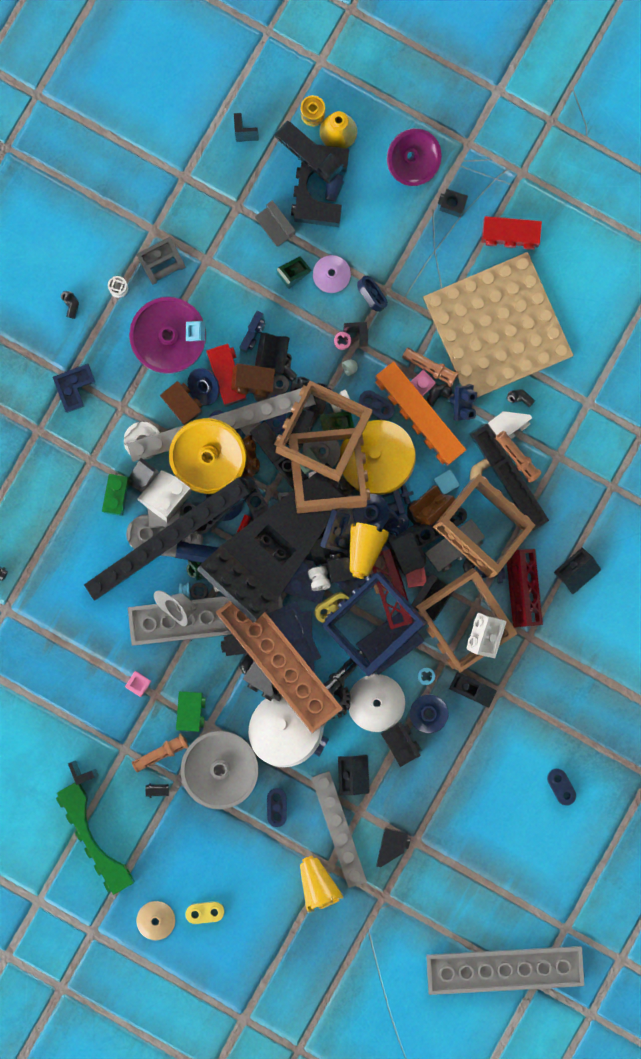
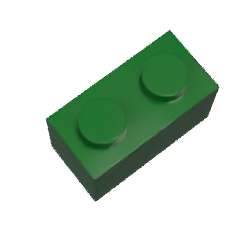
(115, 495)
(190, 710)

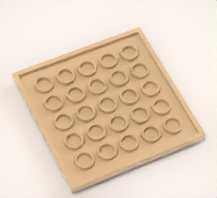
(498, 325)

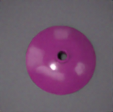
(424, 159)

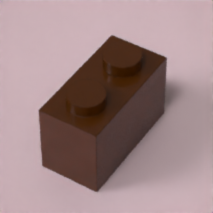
(252, 380)
(181, 403)

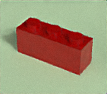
(511, 232)
(222, 365)

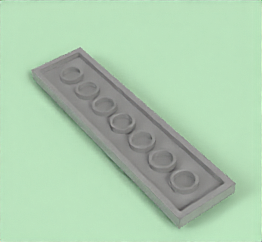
(152, 625)
(505, 970)

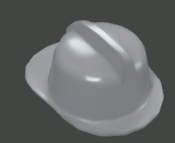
(176, 606)

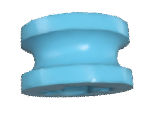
(185, 589)
(426, 670)

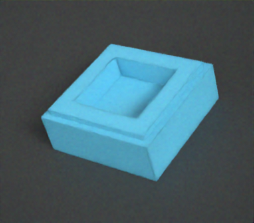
(195, 331)
(446, 482)

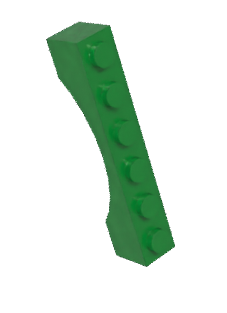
(114, 873)

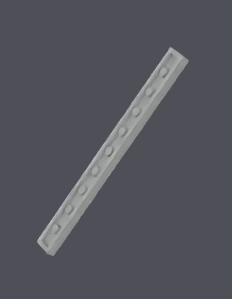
(235, 418)

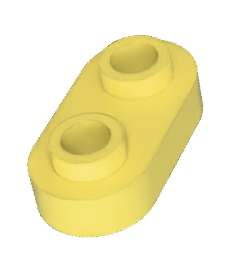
(330, 605)
(204, 911)

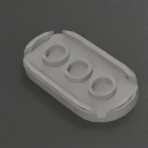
(141, 533)

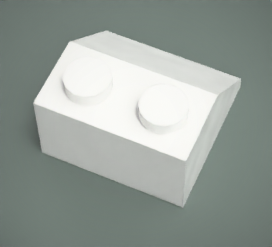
(165, 495)

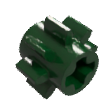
(192, 570)

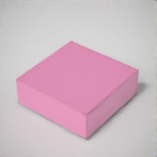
(138, 683)

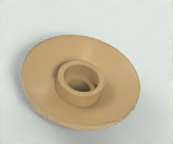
(157, 910)

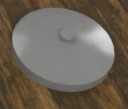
(219, 770)

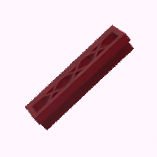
(397, 582)
(521, 588)

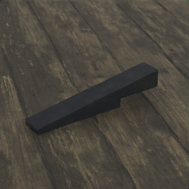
(508, 475)

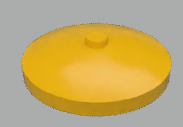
(207, 455)
(388, 457)

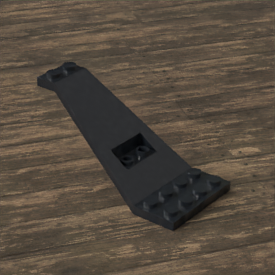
(266, 553)

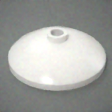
(391, 703)

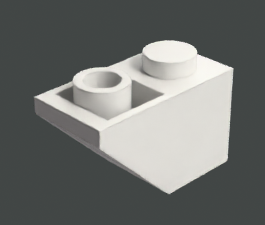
(509, 423)

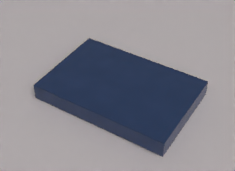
(383, 637)

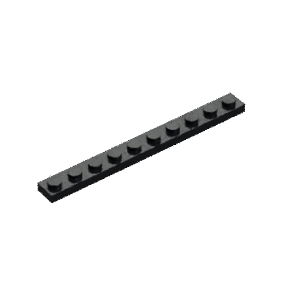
(167, 538)

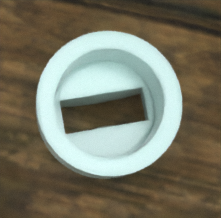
(349, 367)

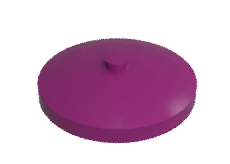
(160, 335)

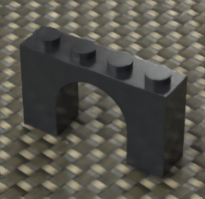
(307, 208)

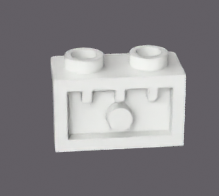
(486, 635)

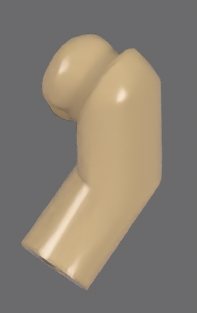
(479, 467)

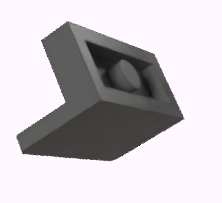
(275, 224)

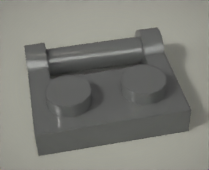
(157, 255)

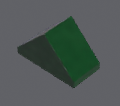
(293, 271)

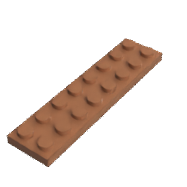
(282, 666)

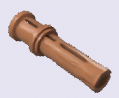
(438, 370)
(523, 462)
(168, 749)

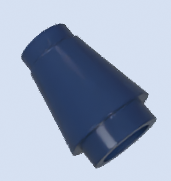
(334, 188)

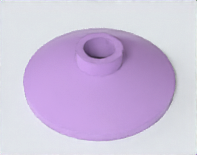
(329, 283)

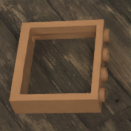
(337, 400)
(332, 503)
(465, 544)
(470, 658)

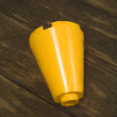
(338, 130)
(365, 548)
(318, 885)

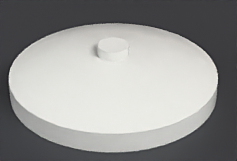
(280, 735)

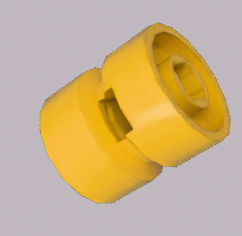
(312, 110)

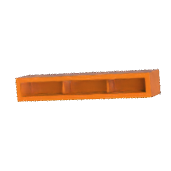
(420, 413)

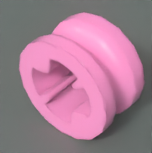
(343, 335)

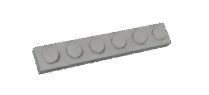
(339, 829)

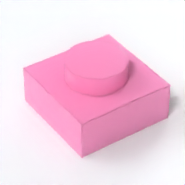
(423, 382)

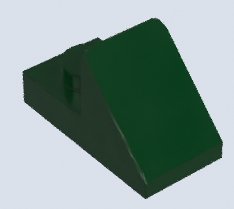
(336, 421)

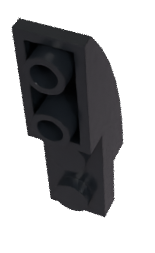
(266, 439)

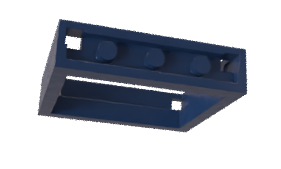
(345, 605)

